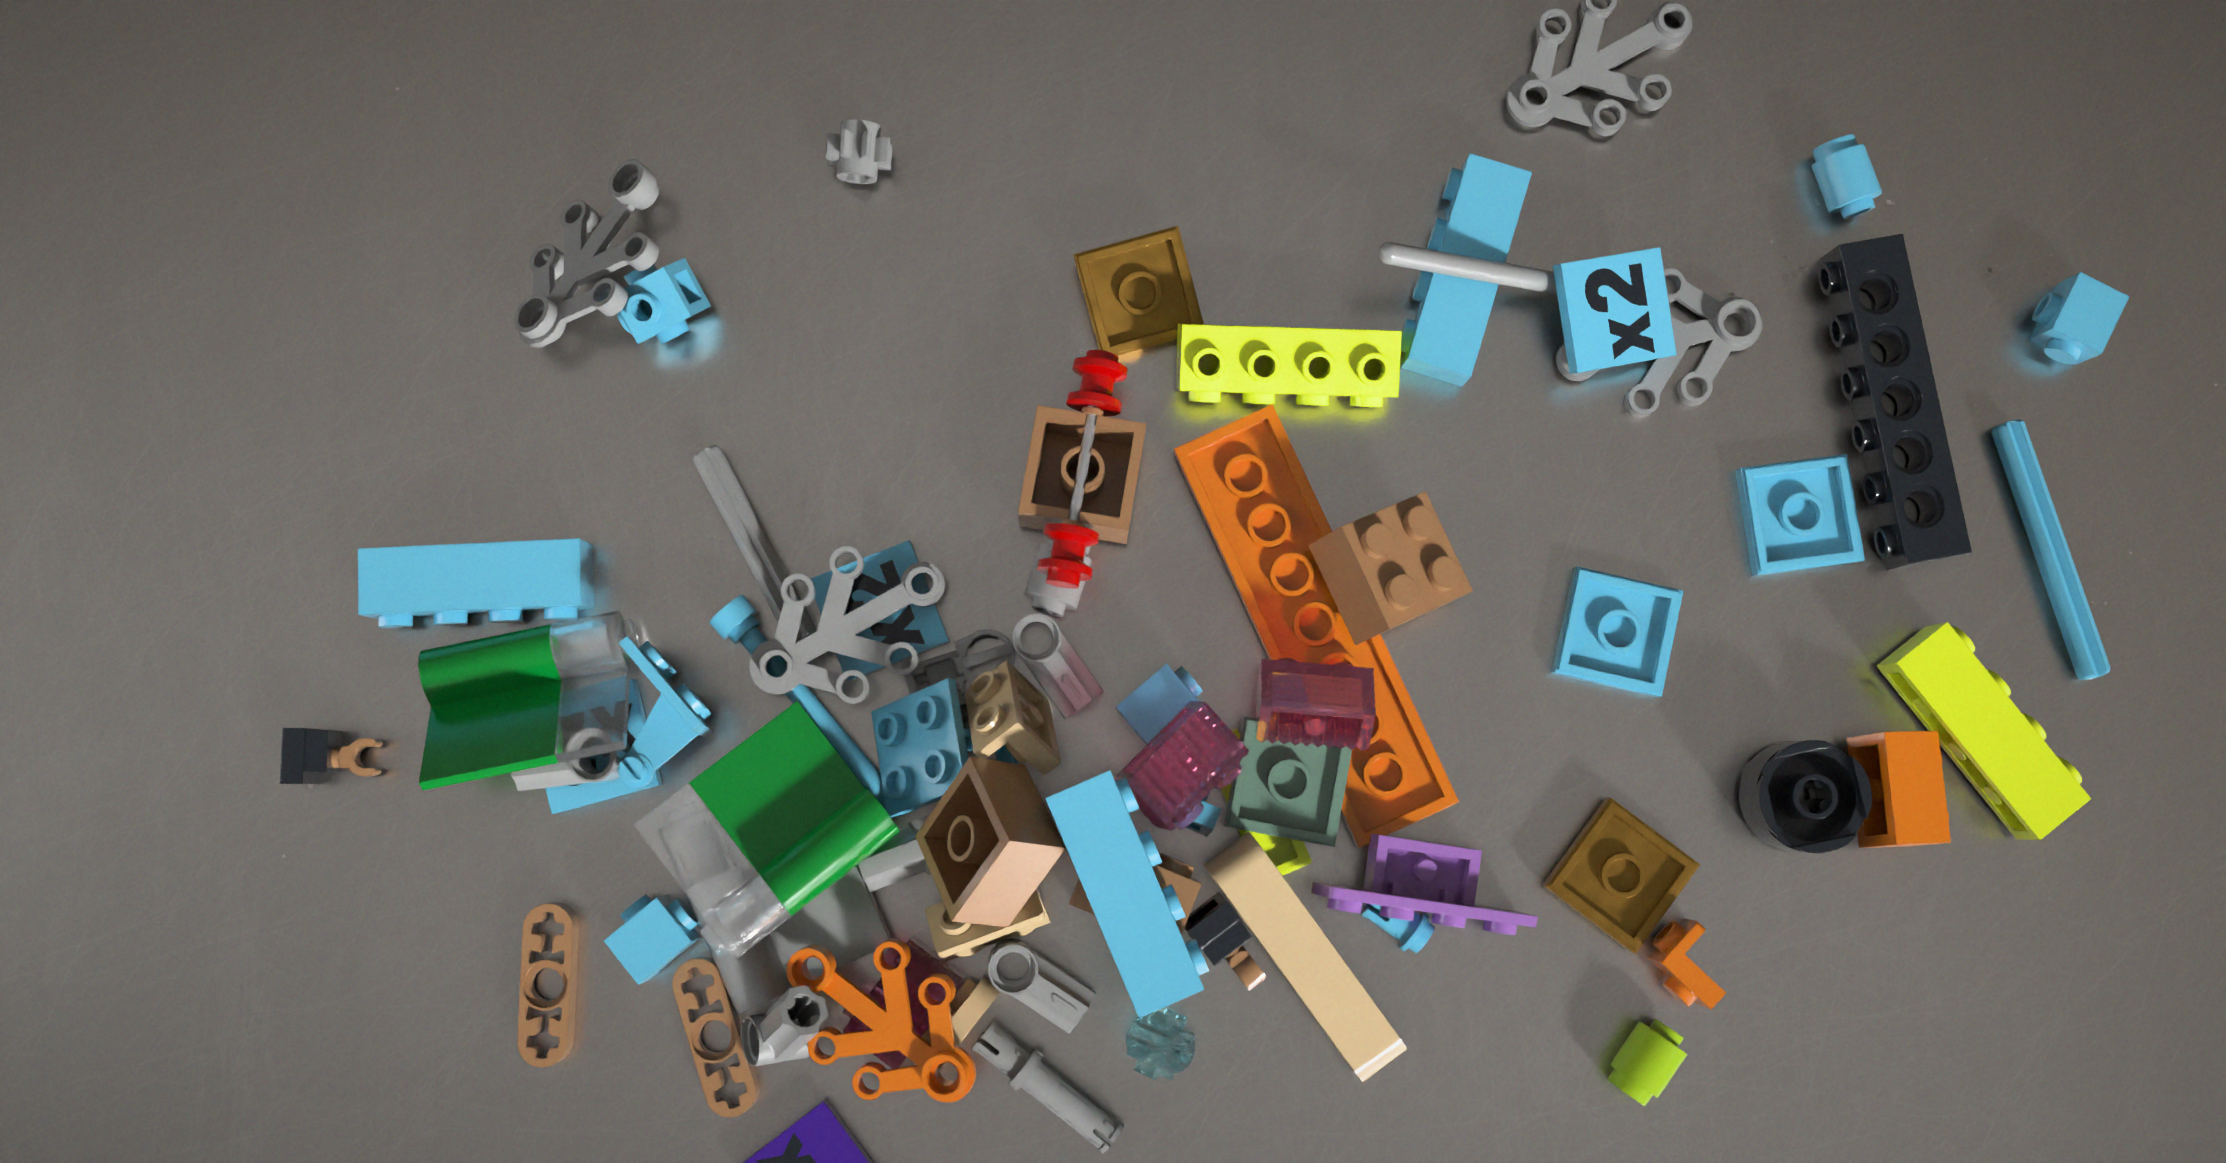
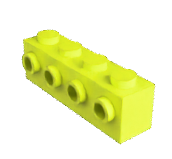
(1288, 361)
(1985, 731)

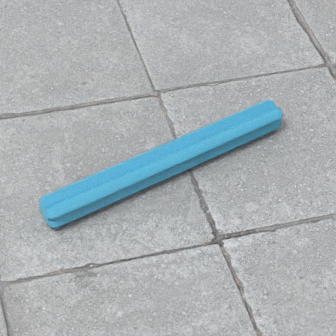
(2051, 550)

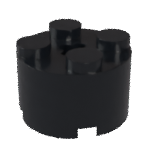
(1820, 824)

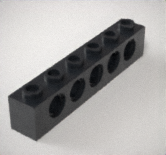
(1908, 376)

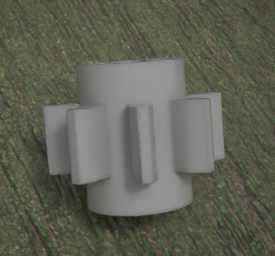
(858, 151)

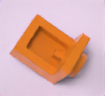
(1684, 978)

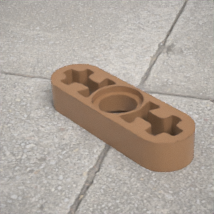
(559, 1026)
(702, 1056)

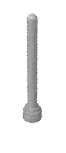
(1467, 267)

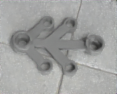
(1592, 68)
(545, 313)
(1685, 335)
(838, 631)

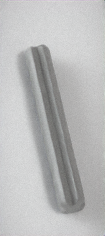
(747, 532)

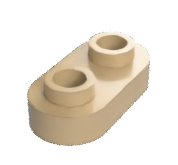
(970, 1005)

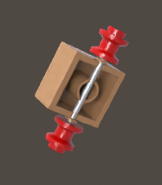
(1082, 471)

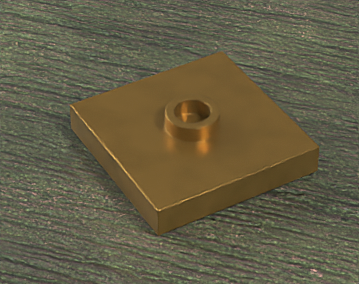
(1138, 291)
(1621, 875)

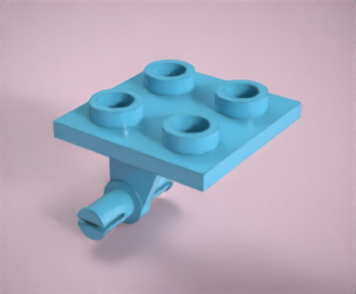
(670, 725)
(922, 746)

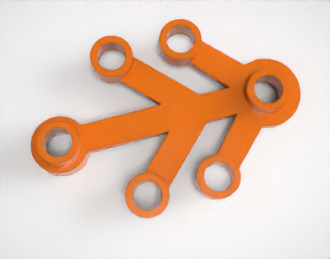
(889, 1026)

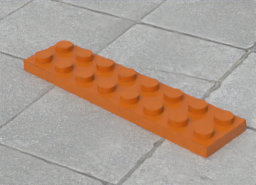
(1262, 526)

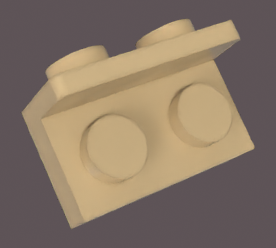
(1011, 713)
(967, 939)

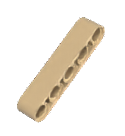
(1305, 956)

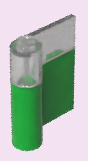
(525, 699)
(766, 830)

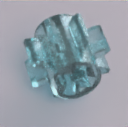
(1160, 1044)

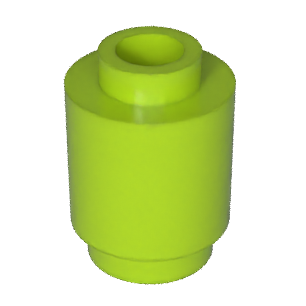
(1647, 1061)

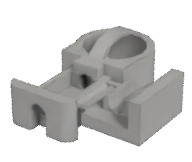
(957, 665)

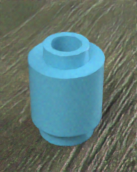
(1845, 176)

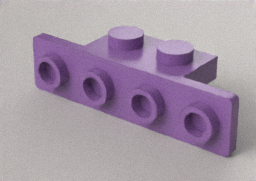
(1425, 878)

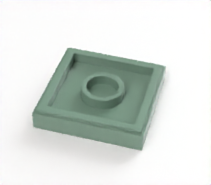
(1288, 789)

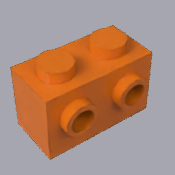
(1905, 789)

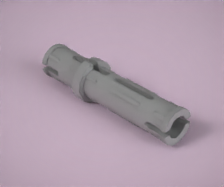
(1047, 1086)

